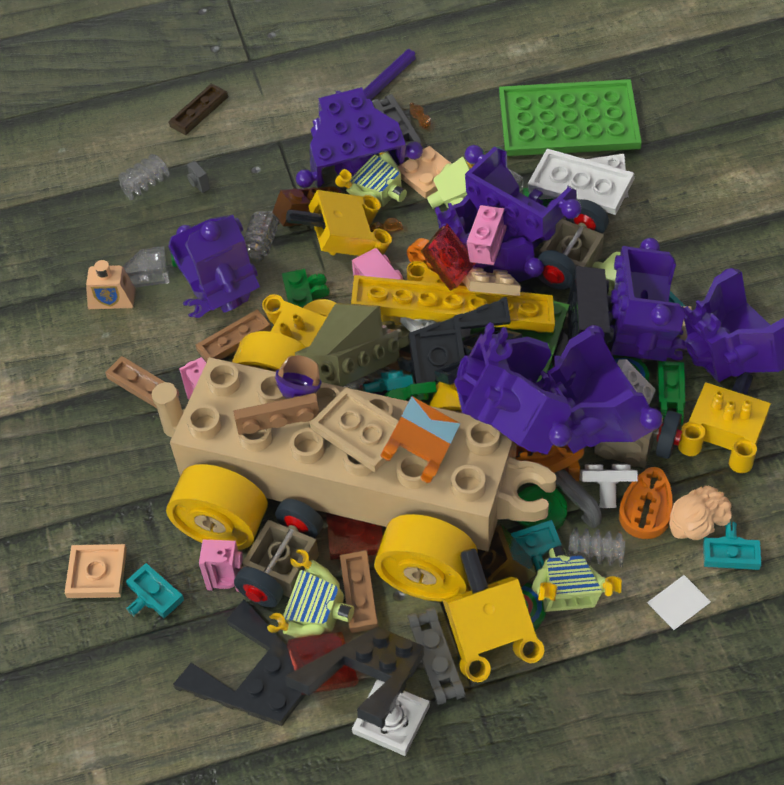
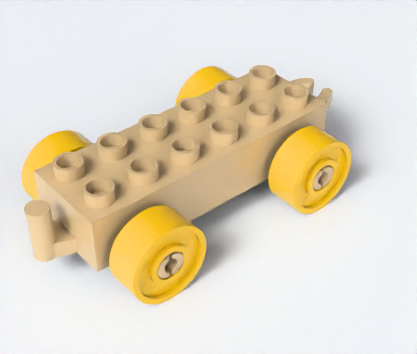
(426, 523)

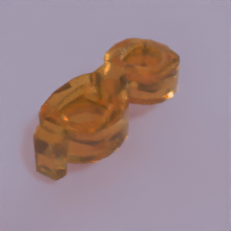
(418, 113)
(390, 225)

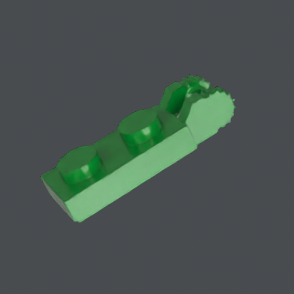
(671, 387)

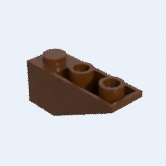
(296, 200)

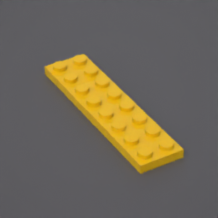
(438, 303)

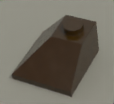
(505, 559)

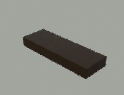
(198, 109)

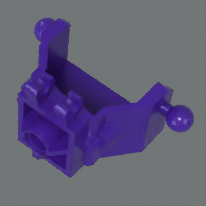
(352, 130)
(494, 186)
(513, 256)
(214, 264)
(641, 309)
(729, 334)
(497, 391)
(598, 394)

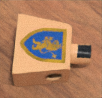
(109, 287)

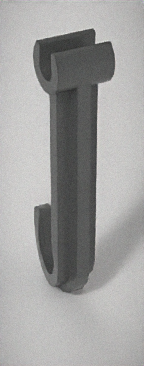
(580, 497)

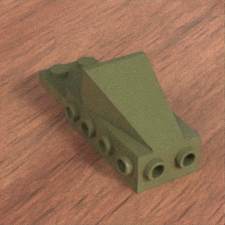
(354, 343)

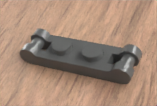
(392, 109)
(437, 657)

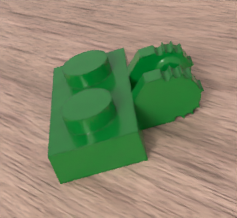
(298, 287)
(420, 391)

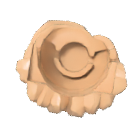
(697, 512)

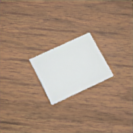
(679, 602)

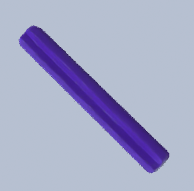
(389, 74)

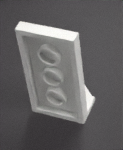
(591, 179)

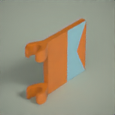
(423, 433)

